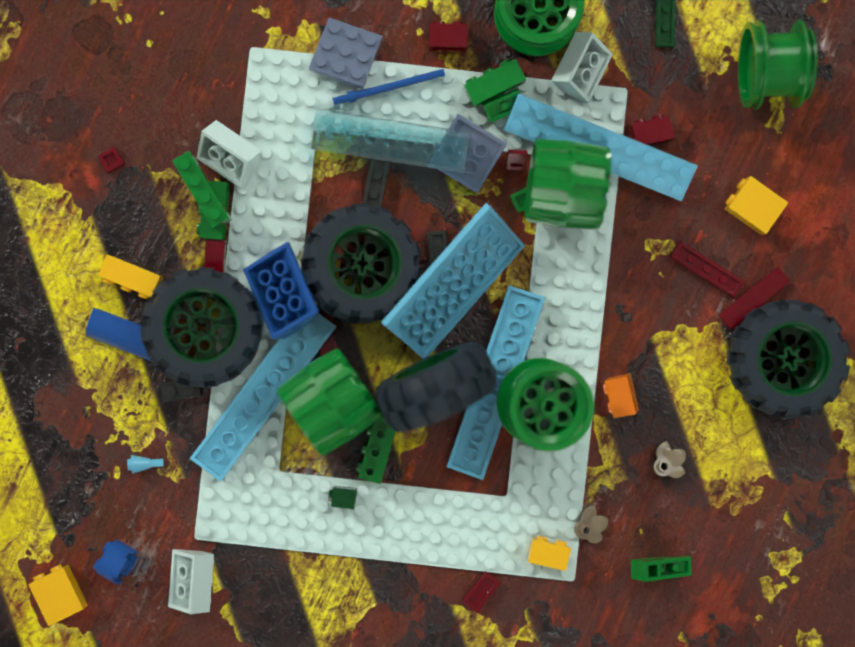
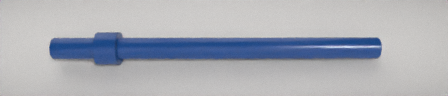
(352, 96)

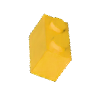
(549, 553)

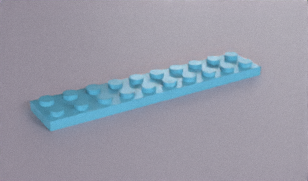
(629, 157)
(506, 350)
(259, 397)

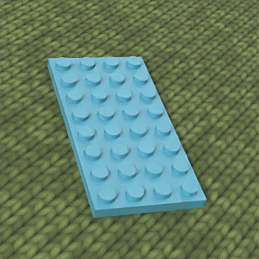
(454, 282)

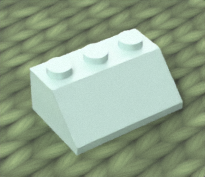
(582, 66)
(228, 153)
(191, 581)

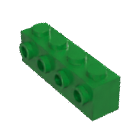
(376, 451)

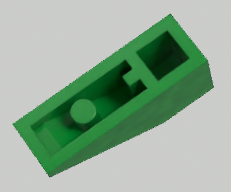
(660, 568)

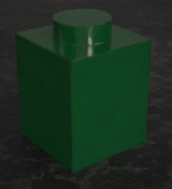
(342, 497)

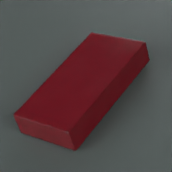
(481, 591)

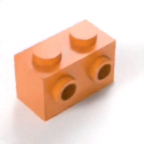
(621, 395)

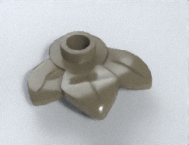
(671, 458)
(593, 525)

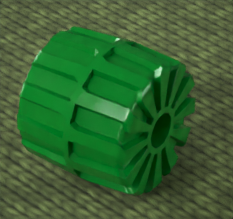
(568, 184)
(329, 402)

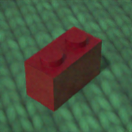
(448, 36)
(652, 131)

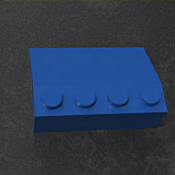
(281, 292)

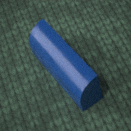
(116, 332)

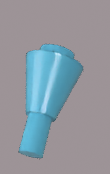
(139, 463)

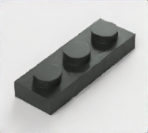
(376, 183)

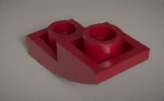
(215, 254)

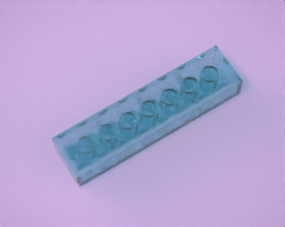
(391, 140)

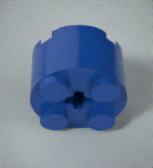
(116, 561)

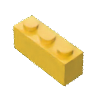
(129, 276)

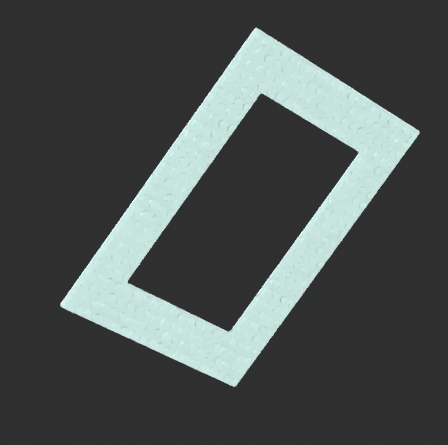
(395, 521)

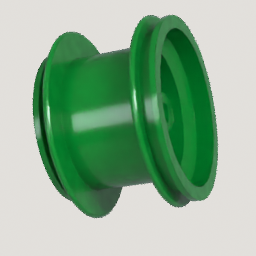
(545, 38)
(776, 64)
(576, 407)

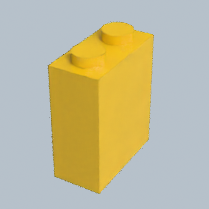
(755, 205)
(57, 594)

